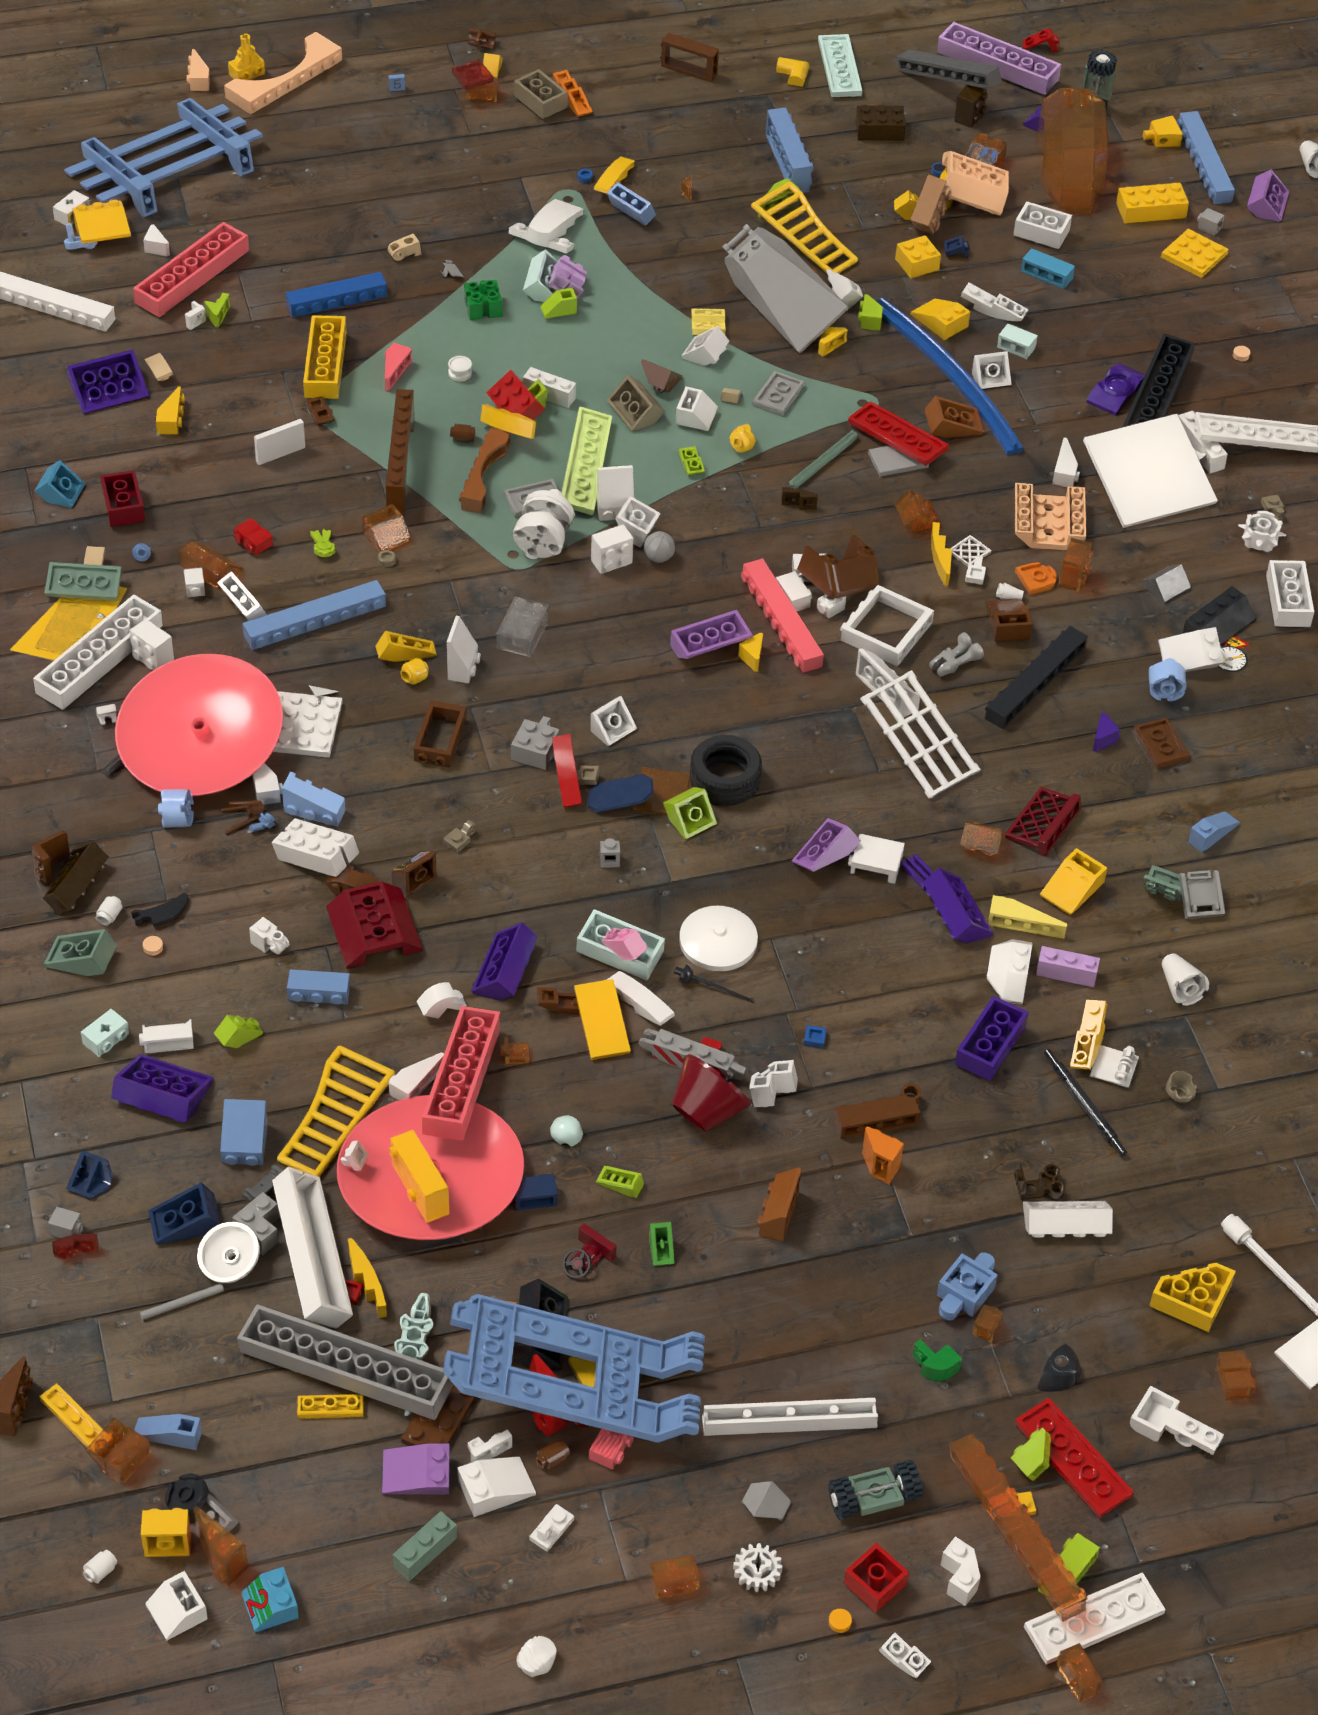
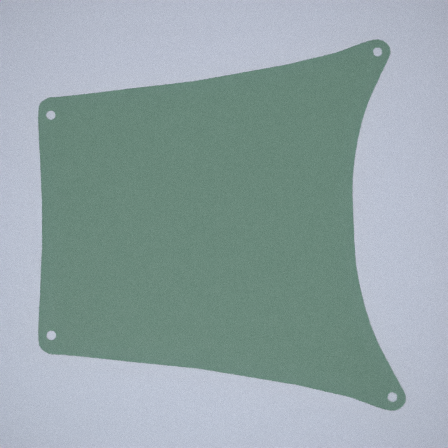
(596, 348)

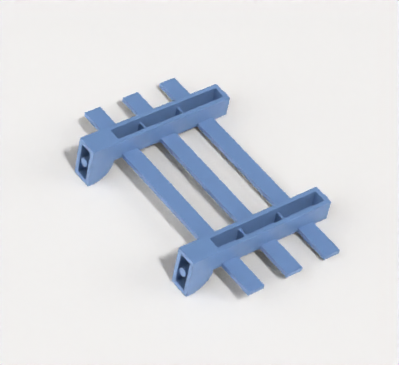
(141, 187)

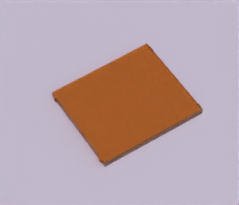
(665, 786)

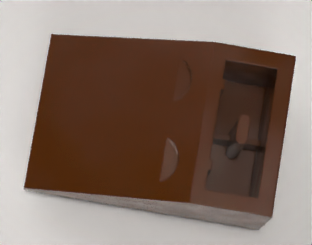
(1009, 620)
(13, 1396)

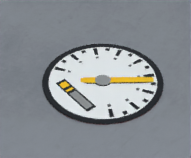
(1233, 659)

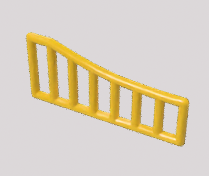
(800, 244)
(320, 1098)

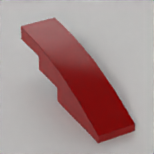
(567, 770)

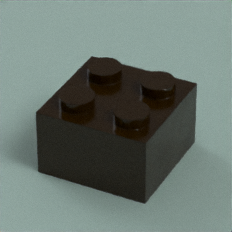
(970, 105)

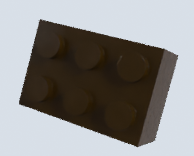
(880, 123)

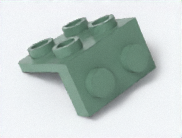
(1163, 882)

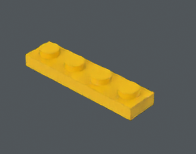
(71, 1414)

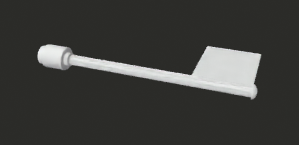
(1301, 1351)

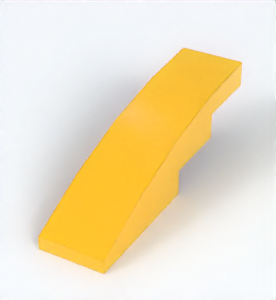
(614, 173)
(508, 421)
(940, 554)
(365, 1274)

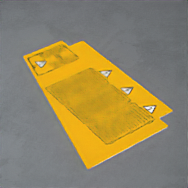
(64, 625)

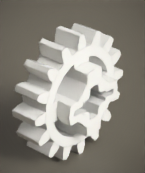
(746, 1568)

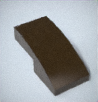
(794, 496)

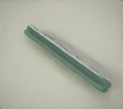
(823, 459)

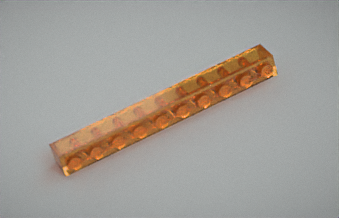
(1018, 1527)

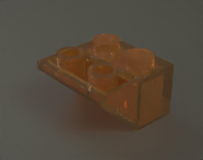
(916, 512)
(385, 528)
(119, 1450)

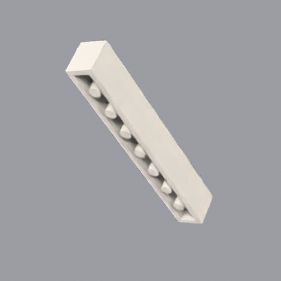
(56, 302)

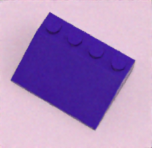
(107, 381)
(161, 1087)

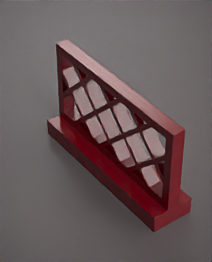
(1056, 824)

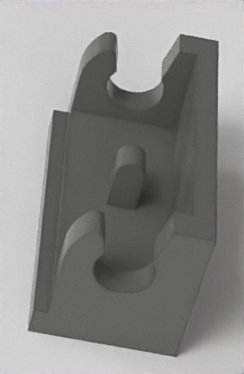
(264, 1185)

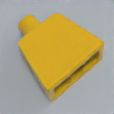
(1164, 132)

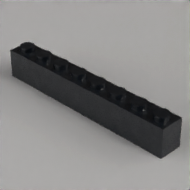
(1035, 677)

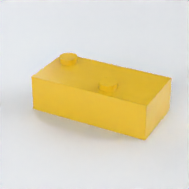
(419, 1176)

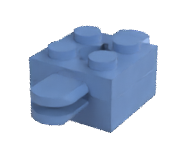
(966, 1285)

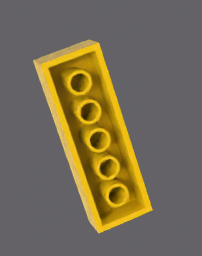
(325, 357)

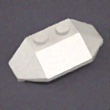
(1009, 969)

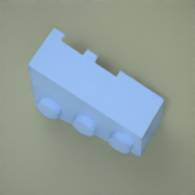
(312, 803)

